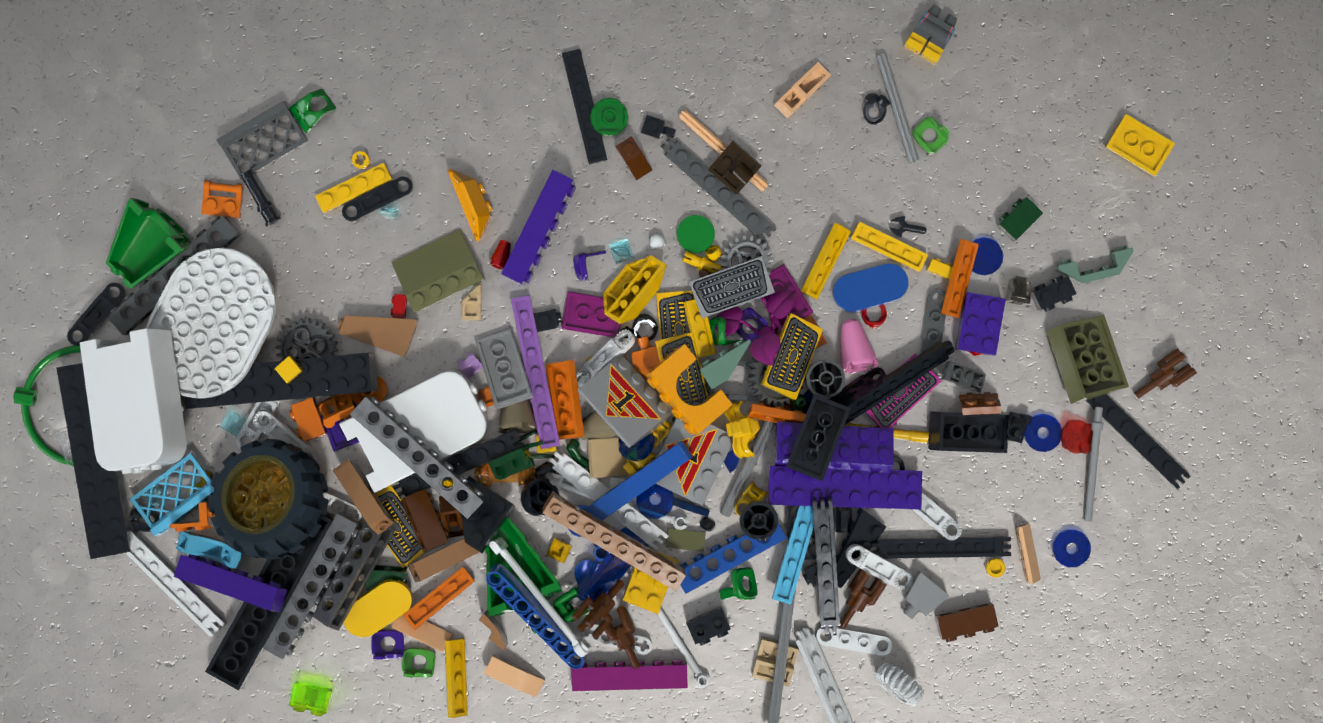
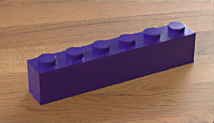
(230, 583)

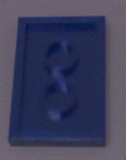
(604, 577)

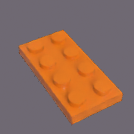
(565, 399)

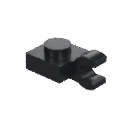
(655, 127)

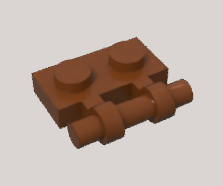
(980, 403)

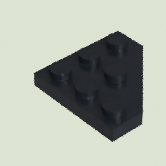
(487, 518)

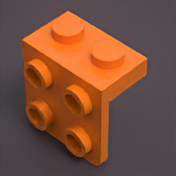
(204, 523)

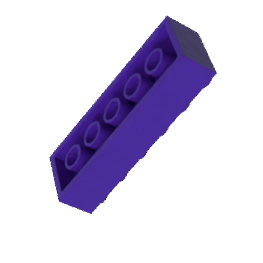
(538, 228)
(856, 450)

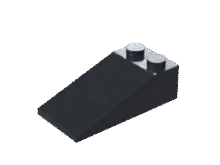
(968, 432)
(818, 437)

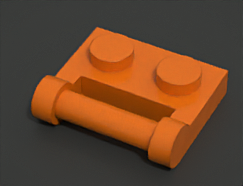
(222, 205)
(342, 406)

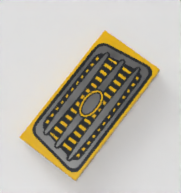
(672, 313)
(794, 356)
(690, 382)
(403, 542)

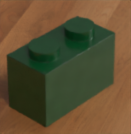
(1019, 219)

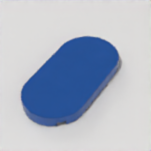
(870, 287)

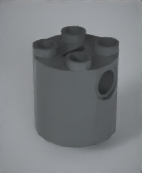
(826, 388)

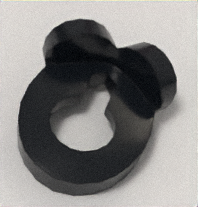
(870, 100)
(137, 526)

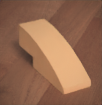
(802, 90)
(514, 676)

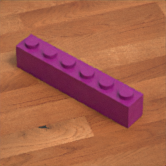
(624, 677)

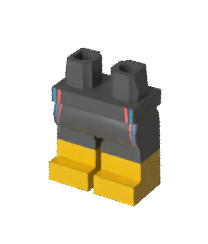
(932, 28)

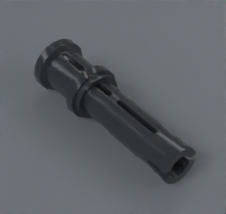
(264, 206)

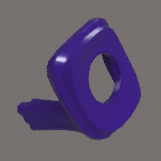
(580, 264)
(750, 313)
(379, 653)

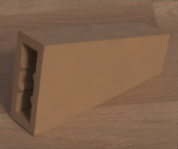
(385, 333)
(363, 496)
(441, 560)

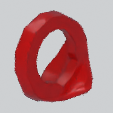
(876, 324)

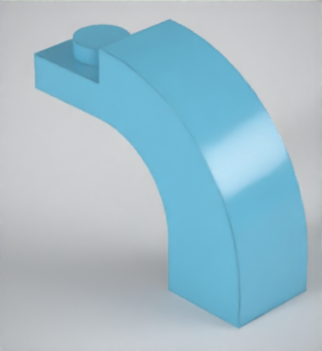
(209, 548)

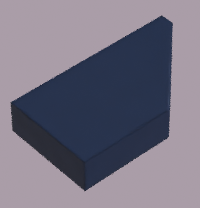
(690, 507)

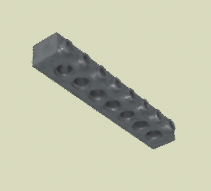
(362, 415)
(275, 643)

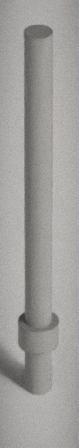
(1097, 427)

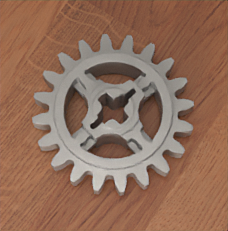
(735, 250)

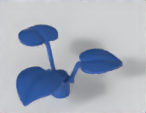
(587, 567)

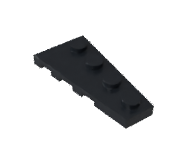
(863, 532)

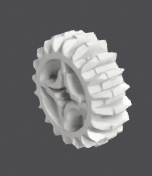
(899, 684)

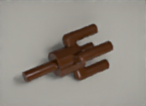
(1167, 374)
(861, 595)
(598, 610)
(623, 635)

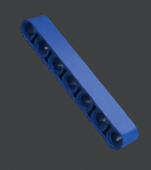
(640, 481)
(528, 611)

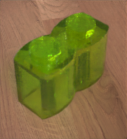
(311, 698)

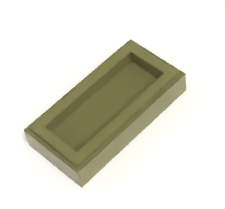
(685, 539)

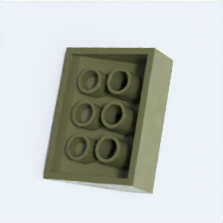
(437, 271)
(1087, 358)

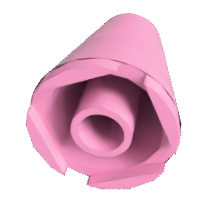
(855, 348)

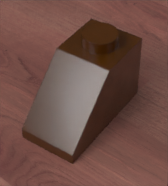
(633, 158)
(451, 518)

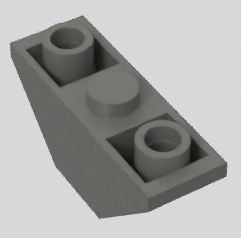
(963, 376)

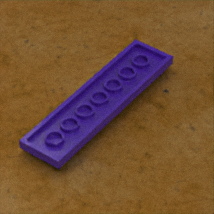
(847, 487)

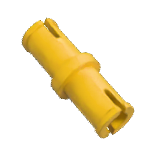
(701, 263)

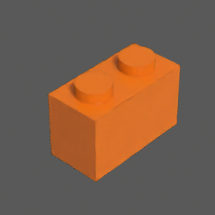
(308, 419)

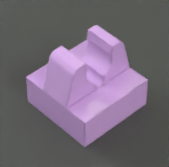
(470, 365)

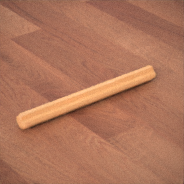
(715, 143)

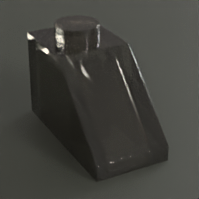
(1018, 291)

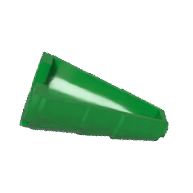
(527, 559)

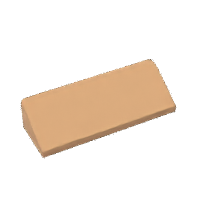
(1028, 553)
(426, 633)

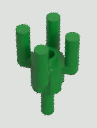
(564, 607)

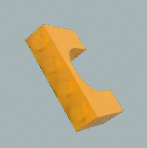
(664, 379)

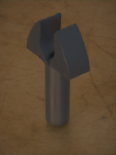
(906, 227)

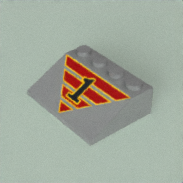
(625, 401)
(698, 474)

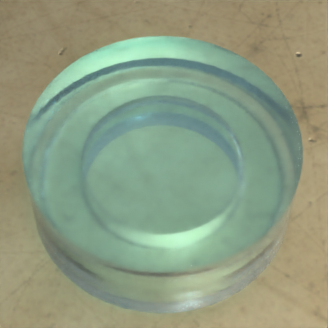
(389, 213)

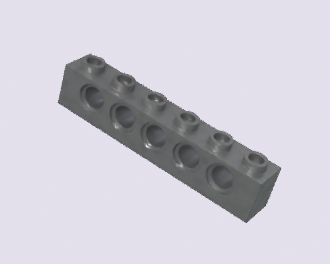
(352, 576)

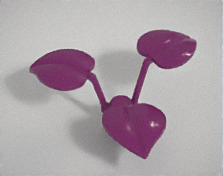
(766, 347)

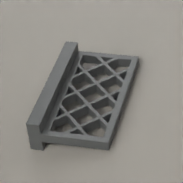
(255, 124)

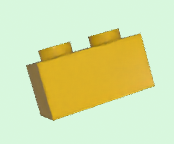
(940, 269)

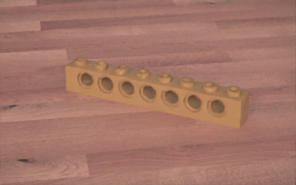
(614, 541)

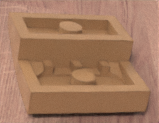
(498, 636)

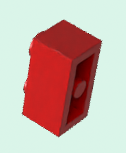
(399, 306)

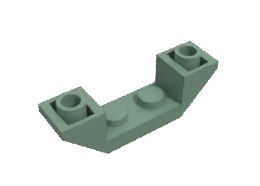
(1119, 260)

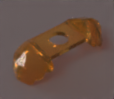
(485, 476)

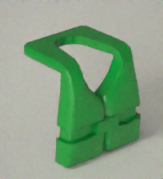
(302, 110)

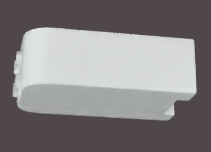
(134, 401)
(438, 410)

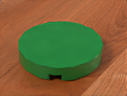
(609, 117)
(695, 234)

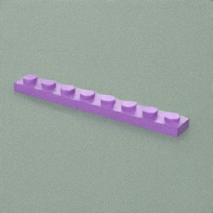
(535, 371)

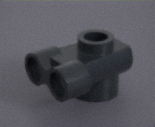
(1017, 422)

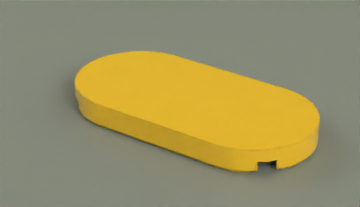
(378, 608)

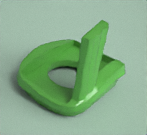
(942, 133)
(410, 671)

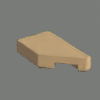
(472, 304)

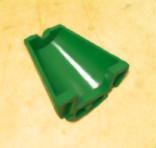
(144, 242)

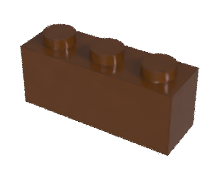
(425, 520)
(967, 622)

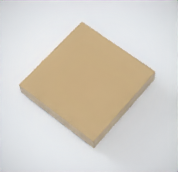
(605, 458)

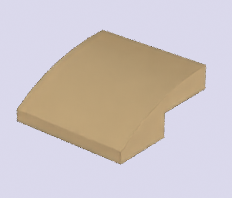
(766, 661)

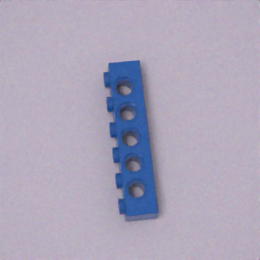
(724, 564)

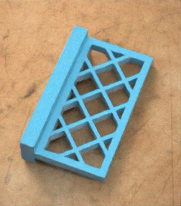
(180, 510)

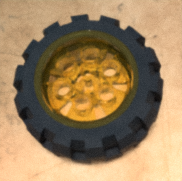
(237, 494)

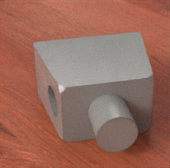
(923, 596)

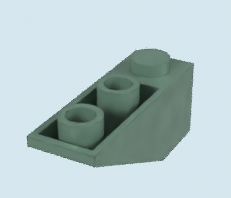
(720, 370)

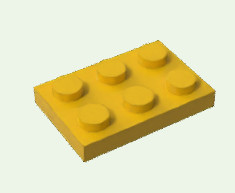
(1140, 145)
(645, 591)

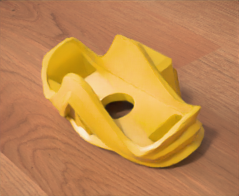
(742, 429)

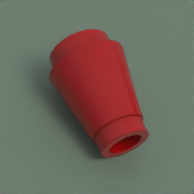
(500, 255)

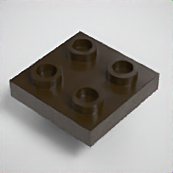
(735, 167)

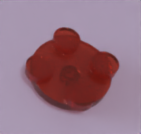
(1077, 437)

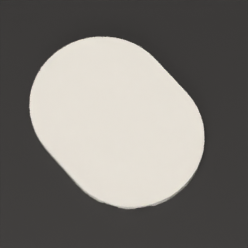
(217, 318)

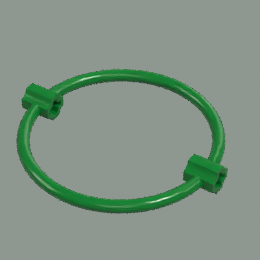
(28, 397)

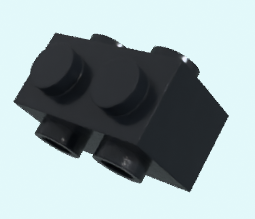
(1046, 296)
(707, 623)

